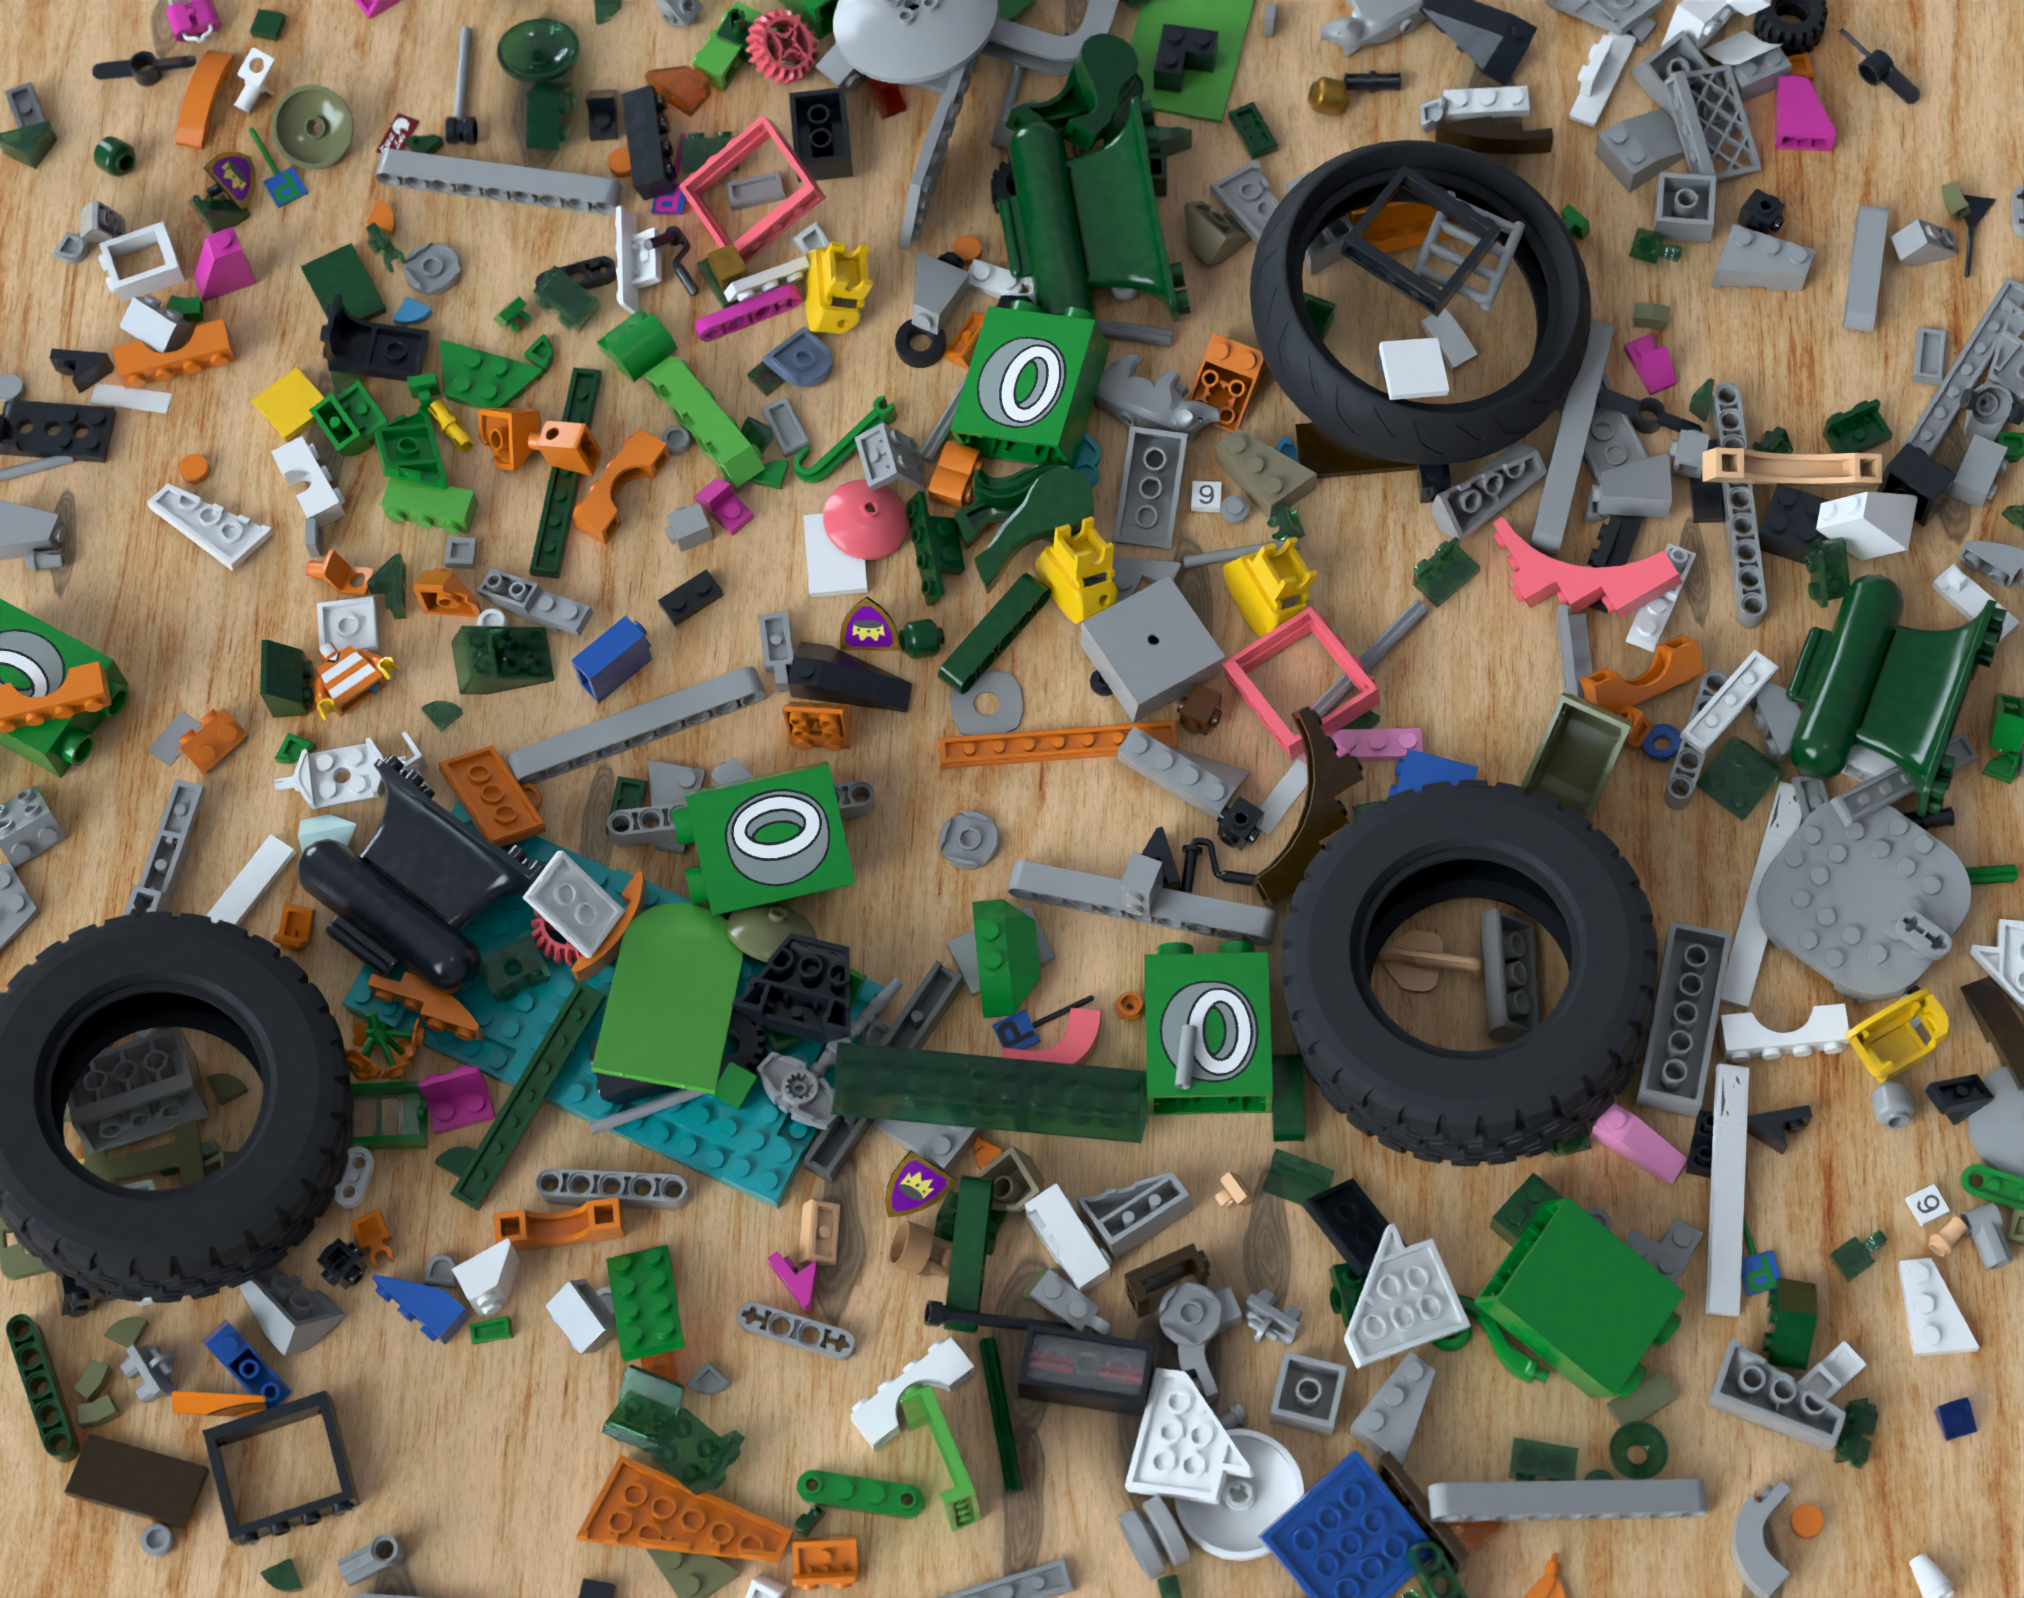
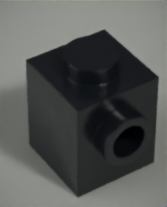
(1432, 481)

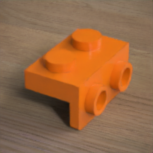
(211, 740)
(825, 1562)

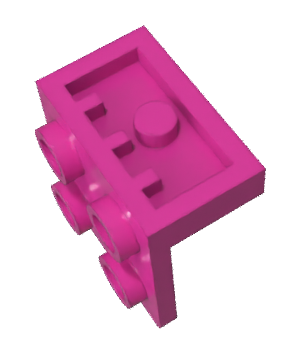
(457, 1098)

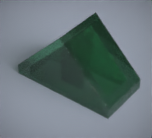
(29, 143)

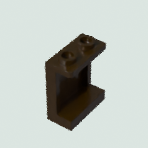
(1162, 1273)

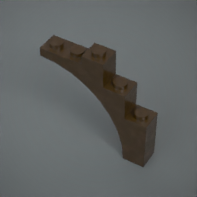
(1321, 813)

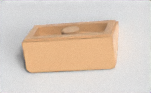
(819, 1233)

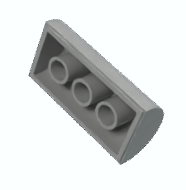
(1509, 975)

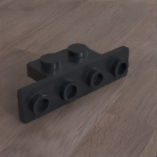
(1615, 546)

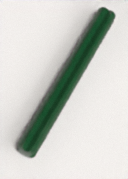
(1000, 1415)

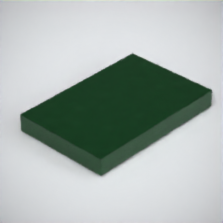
(344, 274)

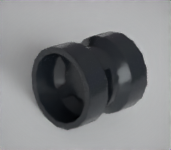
(461, 130)

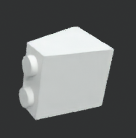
(1869, 522)

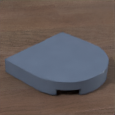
(801, 359)

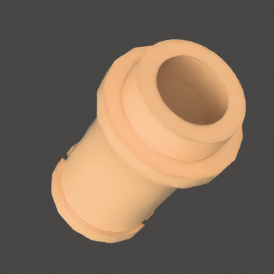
(1947, 1236)

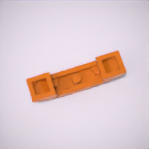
(200, 98)
(634, 898)

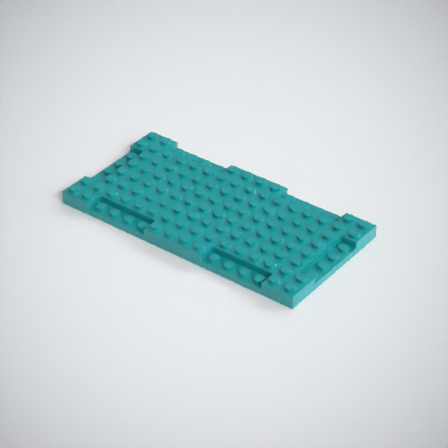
(744, 1149)

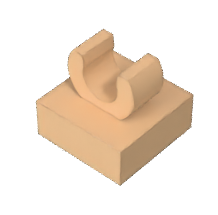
(1234, 1191)

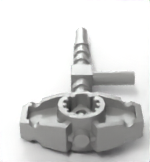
(800, 1089)

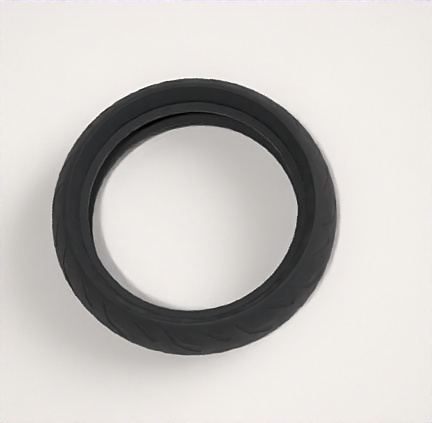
(1362, 413)

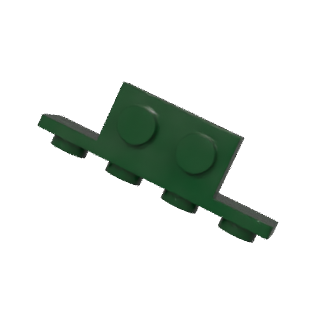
(935, 547)

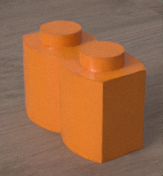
(955, 474)

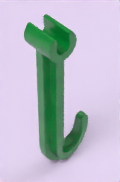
(845, 447)

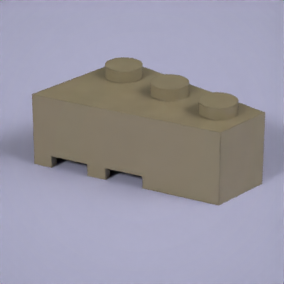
(1264, 472)

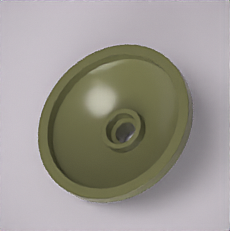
(294, 122)
(764, 927)

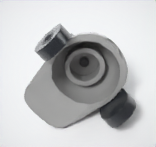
(1988, 410)

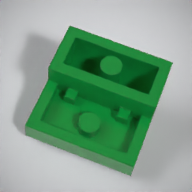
(637, 344)
(349, 419)

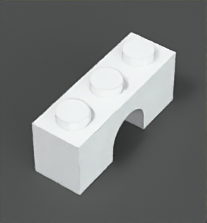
(299, 464)

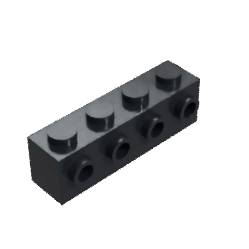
(648, 142)

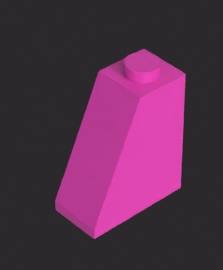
(1800, 117)
(222, 266)

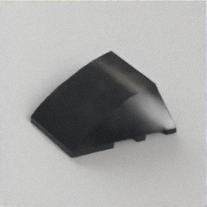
(802, 991)

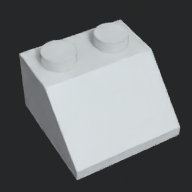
(489, 1277)

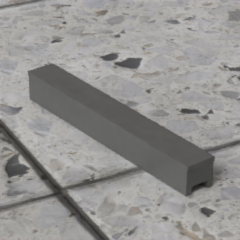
(909, 1031)

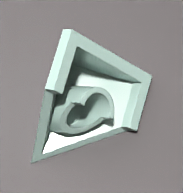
(325, 827)

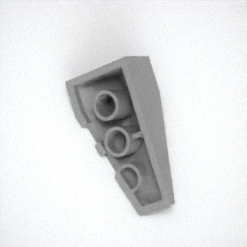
(288, 1311)

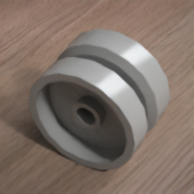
(1156, 1536)

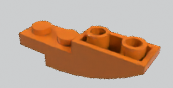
(437, 1008)

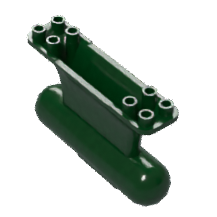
(1088, 218)
(1886, 688)

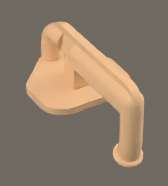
(1418, 958)

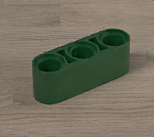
(1288, 1098)
(1433, 1570)

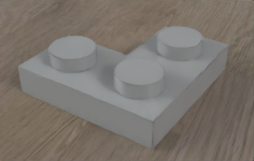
(1673, 1252)

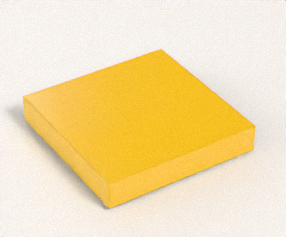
(288, 404)

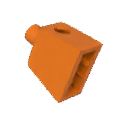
(567, 446)

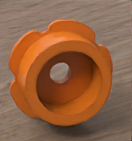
(1126, 999)

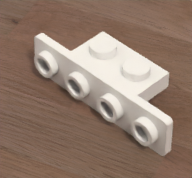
(1600, 76)
(635, 263)

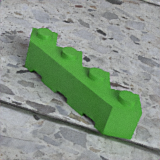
(701, 415)

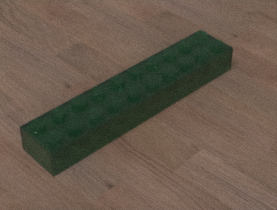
(989, 1092)

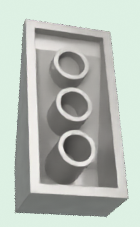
(1677, 56)
(1151, 487)

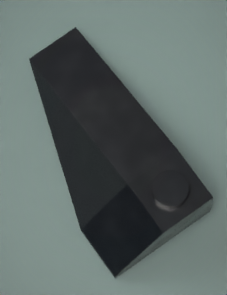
(1487, 34)
(837, 677)

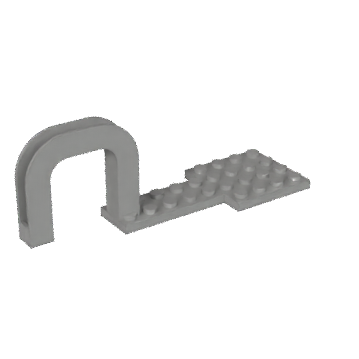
(1011, 44)

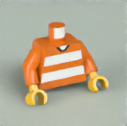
(347, 676)

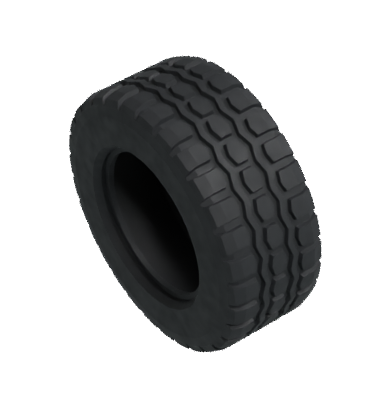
(1446, 848)
(143, 978)

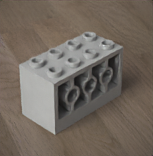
(137, 1091)

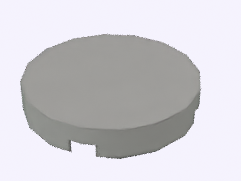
(432, 268)
(969, 840)
(1190, 1314)

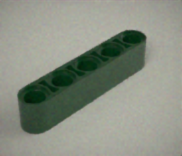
(994, 633)
(969, 1248)
(32, 1378)

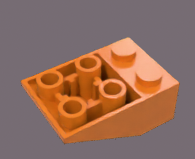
(1228, 380)
(818, 725)

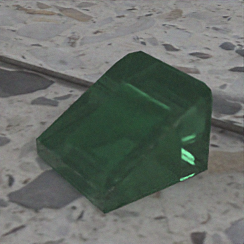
(1701, 400)
(757, 433)

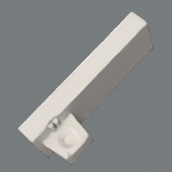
(1968, 597)

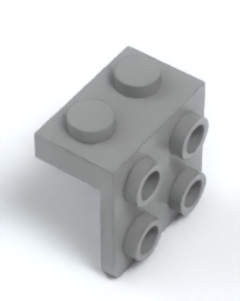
(27, 826)

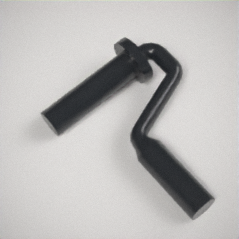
(675, 237)
(1193, 851)

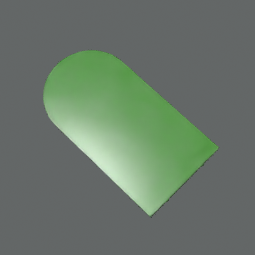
(1202, 93)
(670, 999)

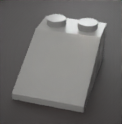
(1640, 148)
(934, 1142)

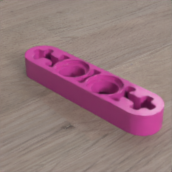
(748, 312)

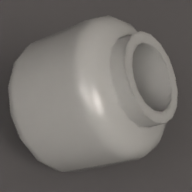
(1893, 1104)

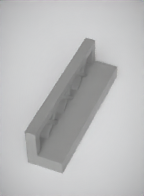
(1573, 650)

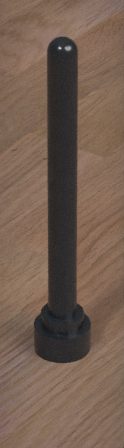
(939, 1314)

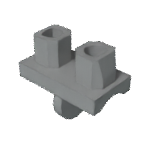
(1270, 1321)
(154, 1369)

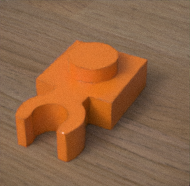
(372, 1234)

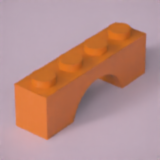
(207, 348)
(640, 458)
(1674, 663)
(82, 691)
(589, 1223)

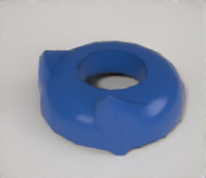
(1662, 731)

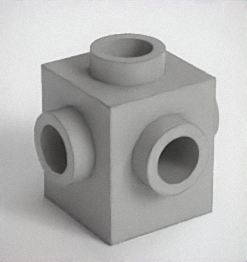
(679, 11)

